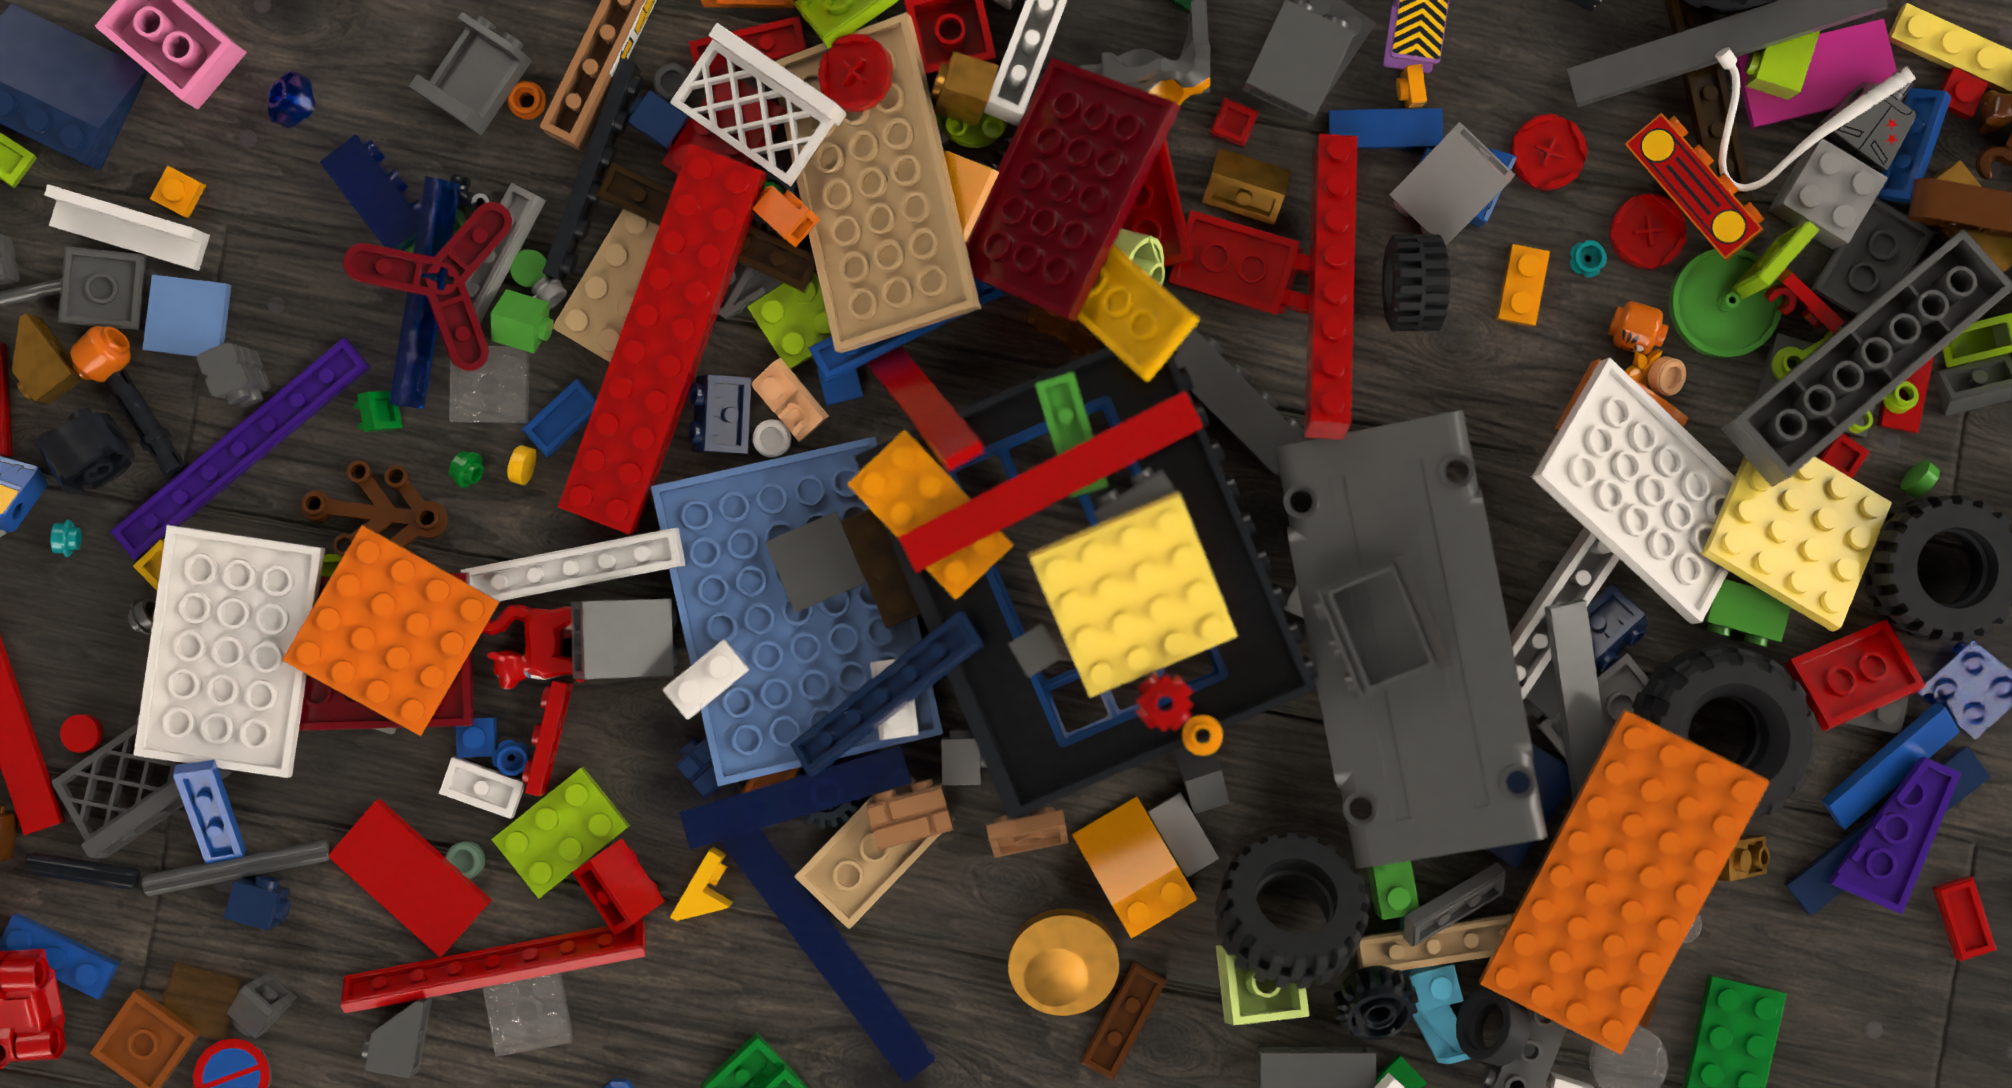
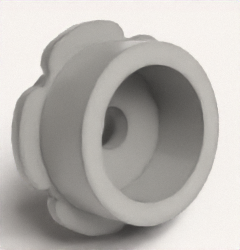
(550, 291)

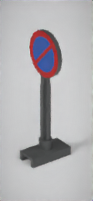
(233, 1065)

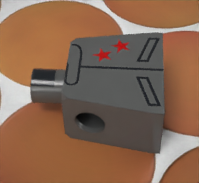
(1876, 133)

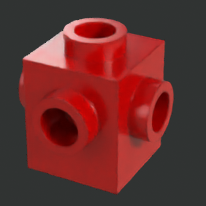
(1156, 687)

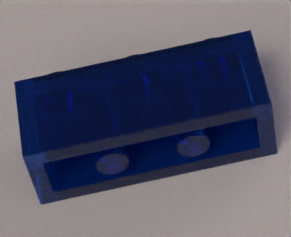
(374, 191)

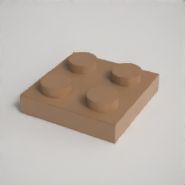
(1030, 833)

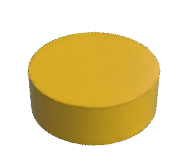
(521, 465)

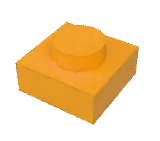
(1412, 87)
(177, 192)

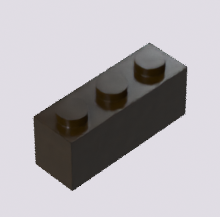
(880, 568)

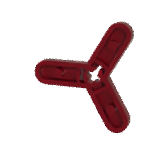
(452, 305)

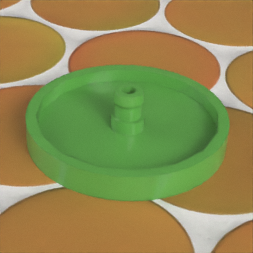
(1714, 317)

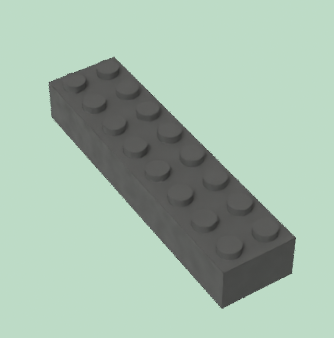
(1867, 358)

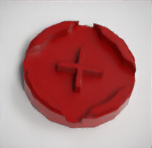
(856, 72)
(1548, 152)
(1647, 231)

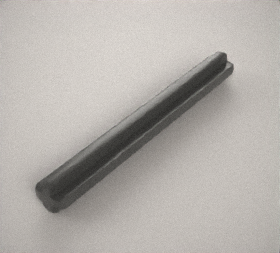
(236, 868)

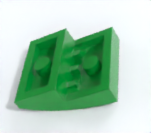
(754, 1067)

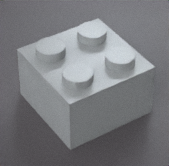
(1828, 191)

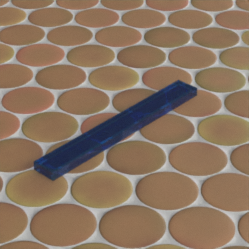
(830, 953)

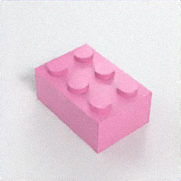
(173, 45)

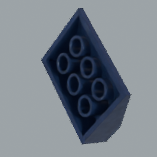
(63, 87)

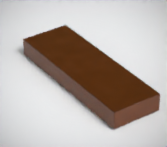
(1123, 1020)

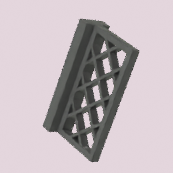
(132, 822)

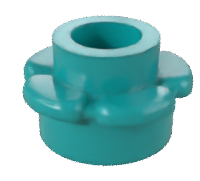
(1597, 255)
(65, 538)

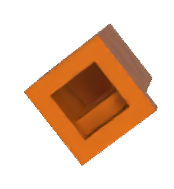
(786, 214)

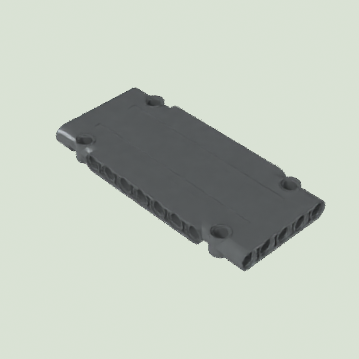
(1444, 743)

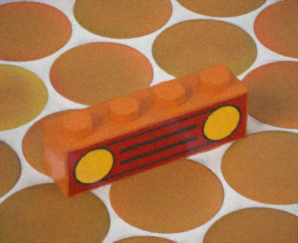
(1695, 187)

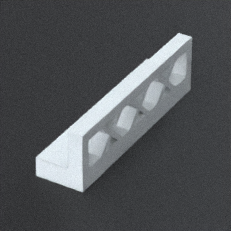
(127, 228)

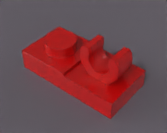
(1815, 310)

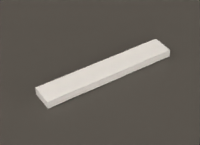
(580, 565)

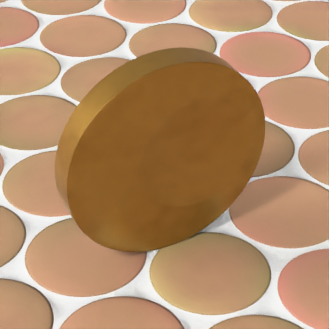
(1063, 962)

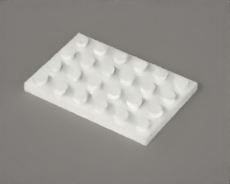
(1640, 487)
(219, 647)

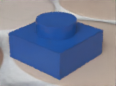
(478, 739)

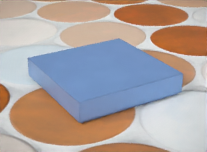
(185, 315)

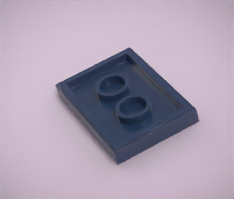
(1552, 784)

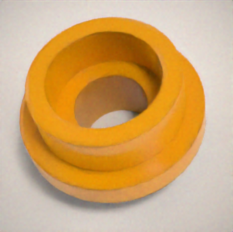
(1196, 723)

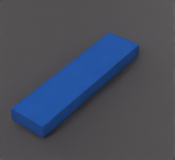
(1890, 765)

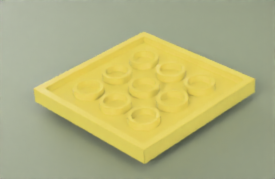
(1799, 538)
(1133, 594)

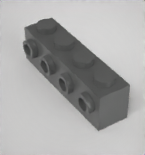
(1535, 1061)

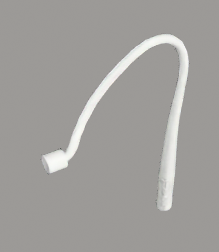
(1859, 106)

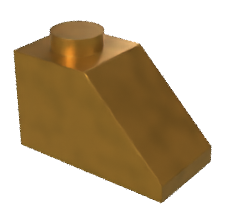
(41, 362)

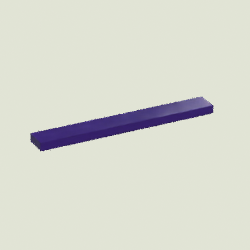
(241, 448)

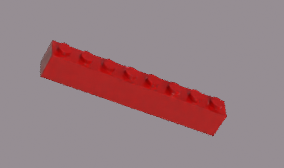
(1331, 287)

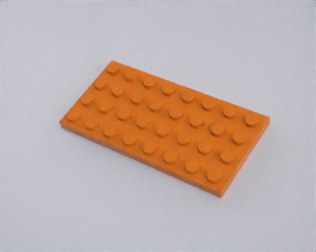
(1623, 881)

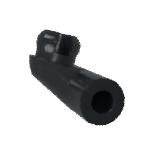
(468, 199)

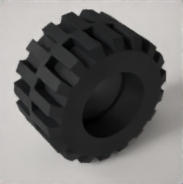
(1415, 282)

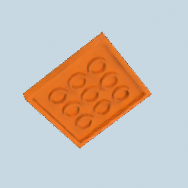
(391, 630)

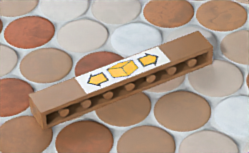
(592, 69)

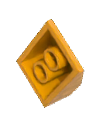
(1134, 867)

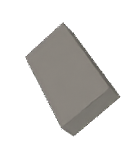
(1183, 834)

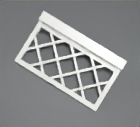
(782, 84)

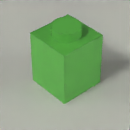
(520, 321)

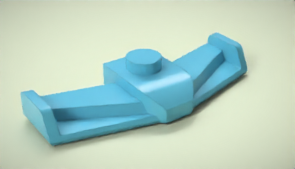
(1437, 990)

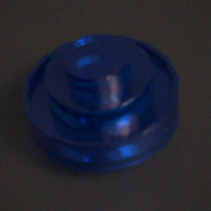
(290, 99)

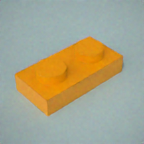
(1522, 285)

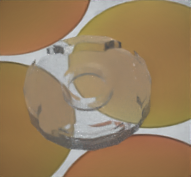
(1639, 1066)

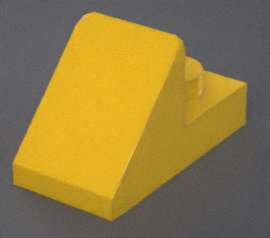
(699, 898)

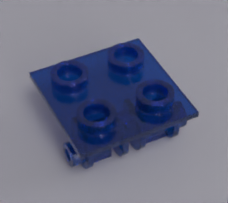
(1972, 688)

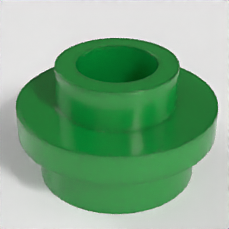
(466, 469)

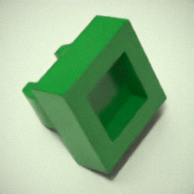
(377, 412)

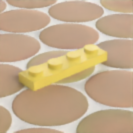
(1952, 47)

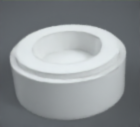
(772, 438)

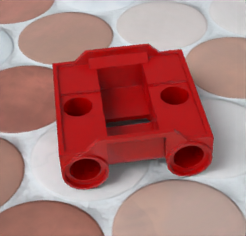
(29, 1008)

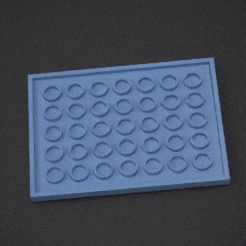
(733, 593)

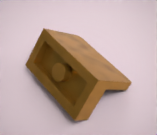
(1246, 186)

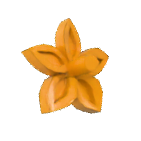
(1641, 366)

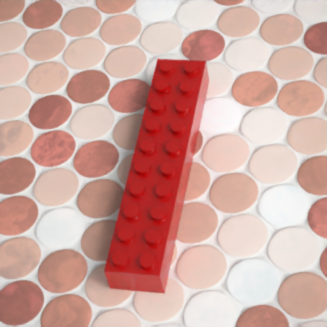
(663, 339)

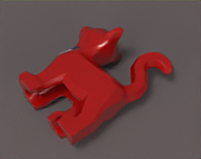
(544, 645)

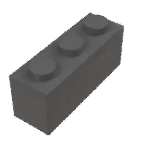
(1316, 1067)

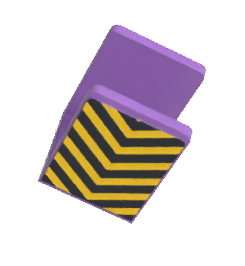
(1415, 33)

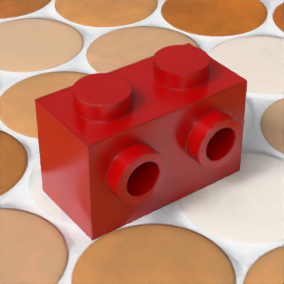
(618, 886)

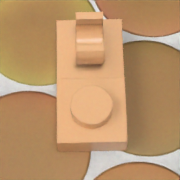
(789, 399)

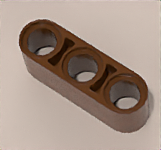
(1961, 207)

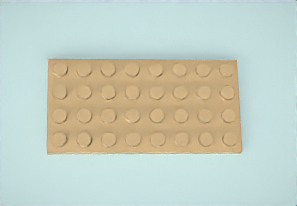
(886, 204)

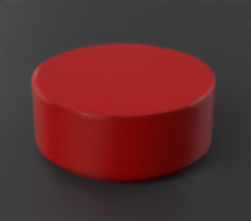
(81, 733)

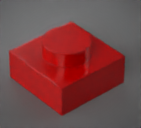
(1965, 92)

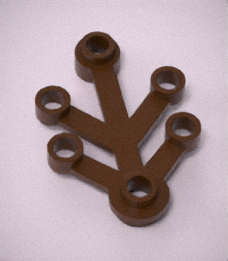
(383, 512)

